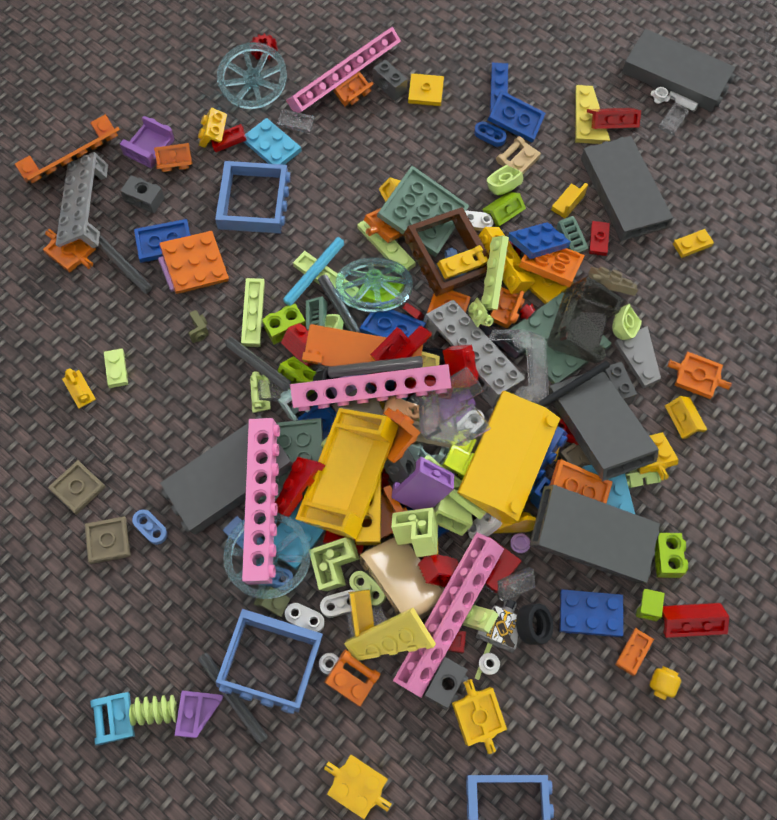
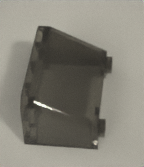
(583, 320)

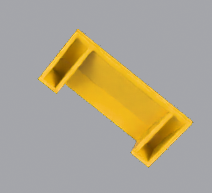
(509, 457)
(353, 463)

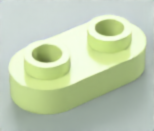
(369, 583)

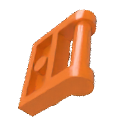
(348, 684)

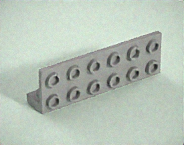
(76, 201)
(490, 362)

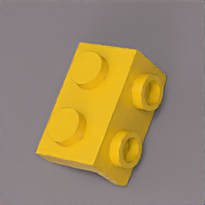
(212, 128)

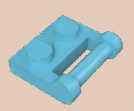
(118, 714)

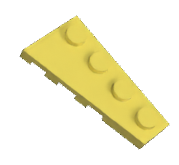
(586, 99)
(392, 636)

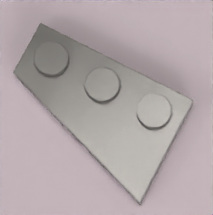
(640, 357)

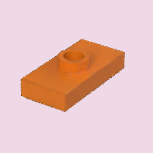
(634, 652)

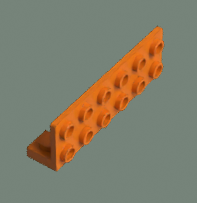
(103, 129)
(341, 347)

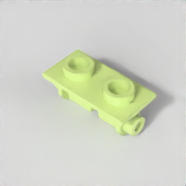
(479, 314)
(258, 405)
(635, 479)

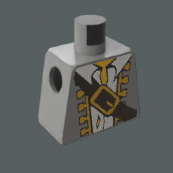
(504, 631)

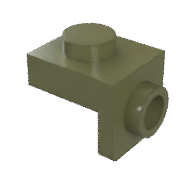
(200, 331)
(275, 605)

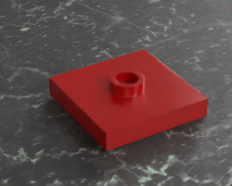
(504, 567)

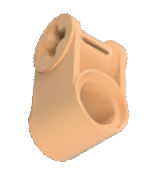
(403, 406)

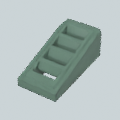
(568, 225)
(313, 304)

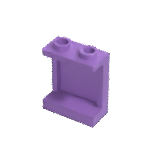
(143, 142)
(424, 486)

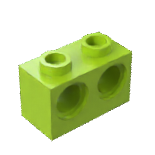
(281, 319)
(297, 372)
(664, 554)

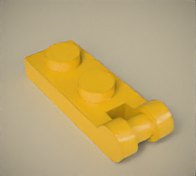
(462, 262)

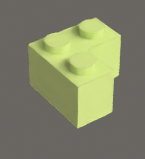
(417, 528)
(328, 561)

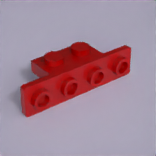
(400, 346)

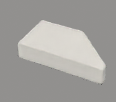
(683, 101)

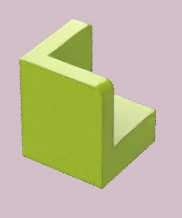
(651, 605)

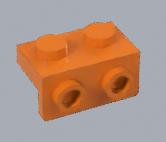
(352, 89)
(173, 156)
(507, 308)

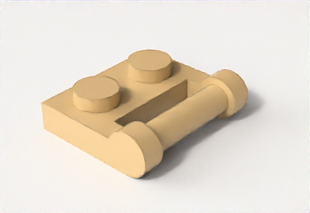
(523, 159)

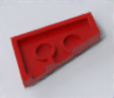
(299, 478)

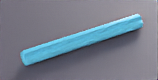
(313, 271)

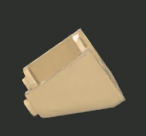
(399, 577)

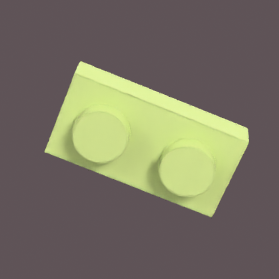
(115, 368)
(480, 618)

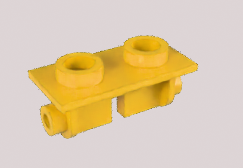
(78, 388)

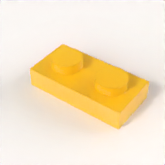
(693, 243)

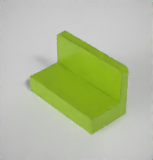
(505, 207)

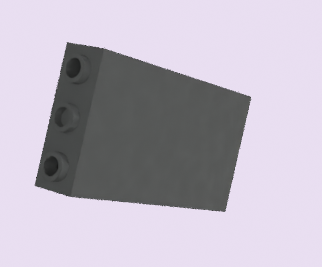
(679, 69)
(626, 188)
(605, 427)
(215, 481)
(595, 534)

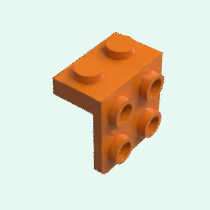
(405, 434)
(388, 507)

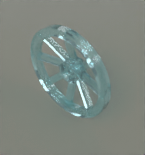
(252, 73)
(374, 280)
(261, 593)

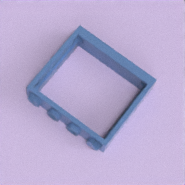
(252, 223)
(278, 627)
(545, 790)

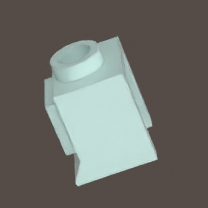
(290, 411)

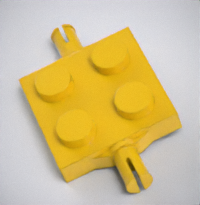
(665, 459)
(479, 716)
(357, 786)

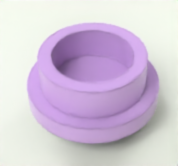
(520, 543)

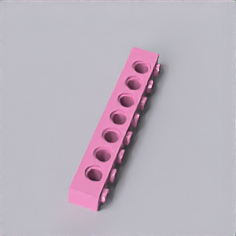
(343, 70)
(300, 390)
(257, 431)
(450, 613)

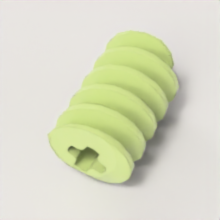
(153, 711)

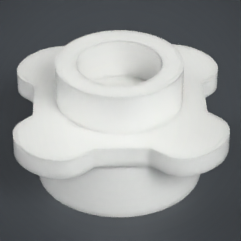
(660, 95)

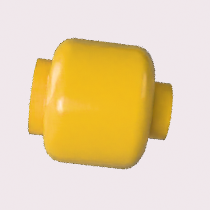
(665, 683)

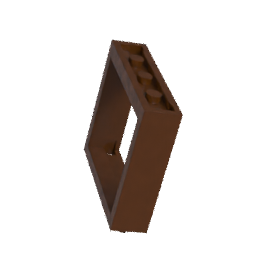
(424, 260)

